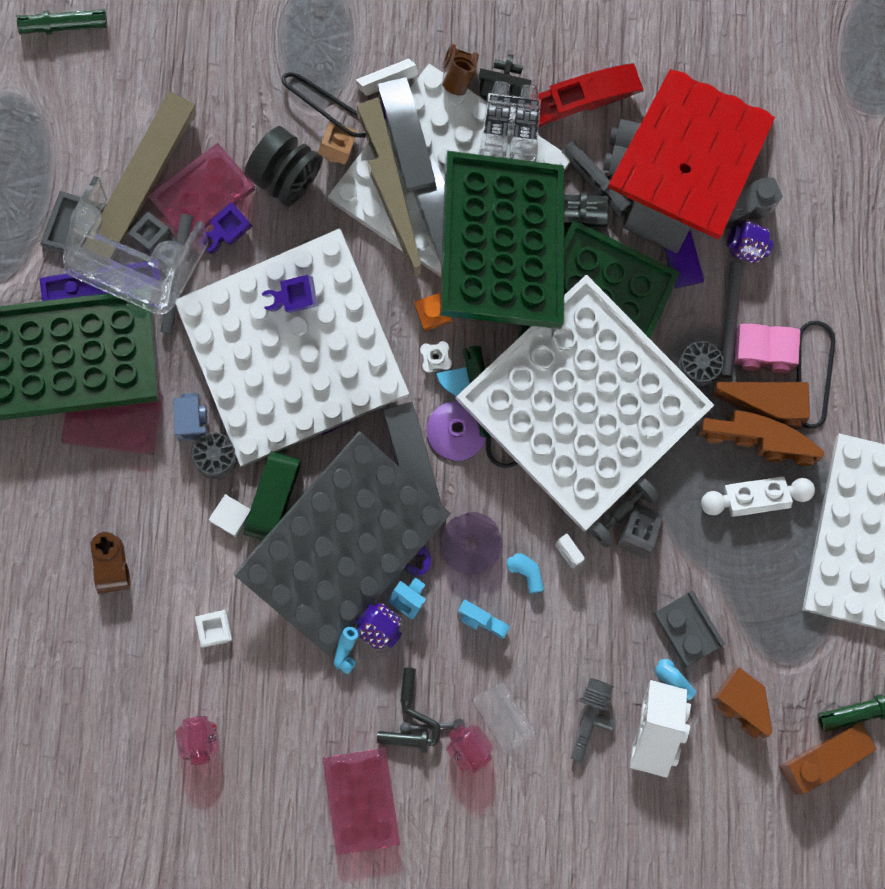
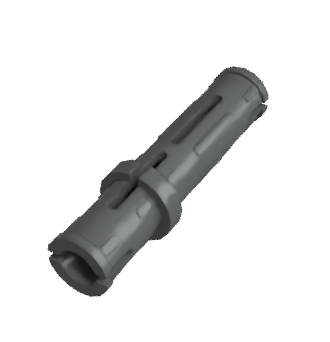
(596, 178)

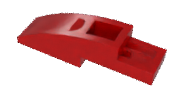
(588, 92)

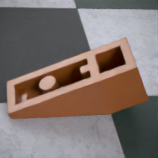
(776, 400)
(827, 759)

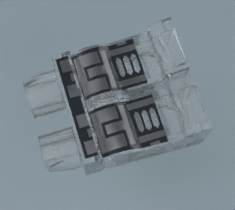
(512, 115)

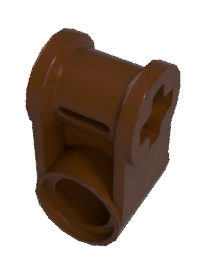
(458, 70)
(109, 569)

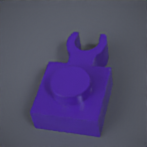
(228, 226)
(295, 295)

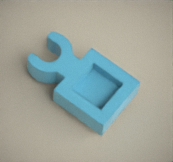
(475, 616)

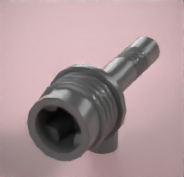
(597, 697)

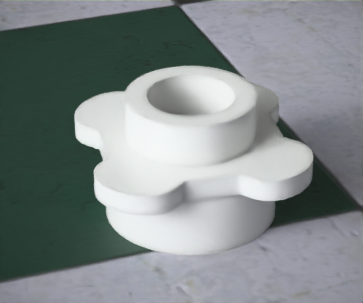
(431, 364)

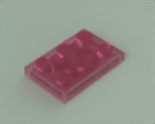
(202, 189)
(115, 428)
(361, 801)

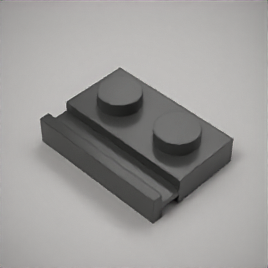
(689, 629)

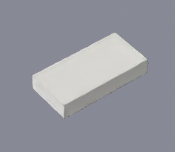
(369, 83)

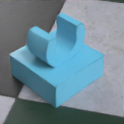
(407, 598)

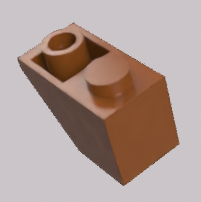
(746, 701)

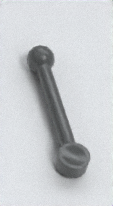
(407, 728)

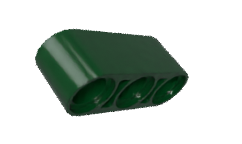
(272, 495)

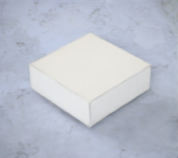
(230, 515)
(569, 551)
(213, 629)

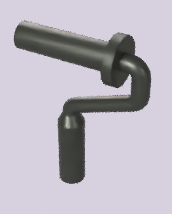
(411, 740)

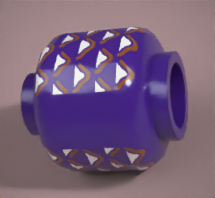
(749, 242)
(379, 626)

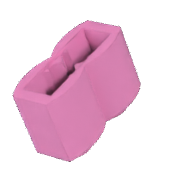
(767, 347)

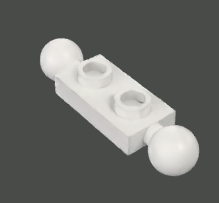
(757, 496)

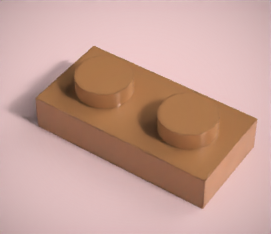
(336, 144)

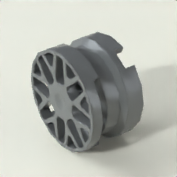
(701, 363)
(214, 455)

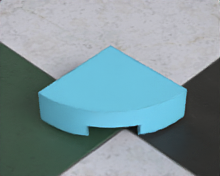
(453, 380)

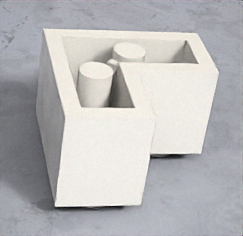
(661, 729)

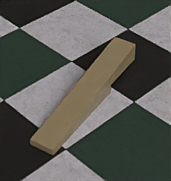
(146, 166)
(386, 179)

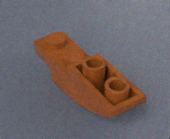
(773, 439)

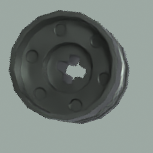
(283, 166)

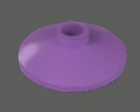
(451, 444)

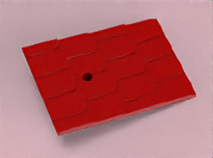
(689, 160)

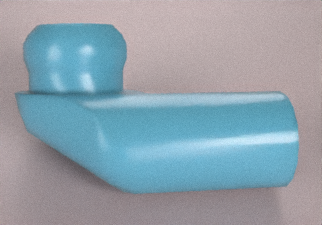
(528, 568)
(344, 647)
(671, 676)

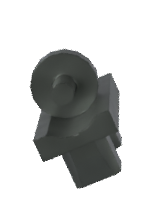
(489, 77)
(586, 210)

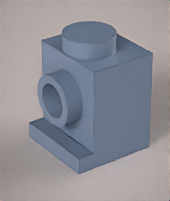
(189, 417)

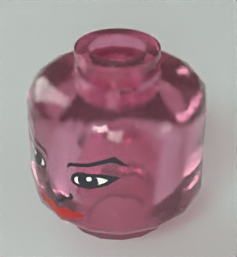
(197, 740)
(469, 748)

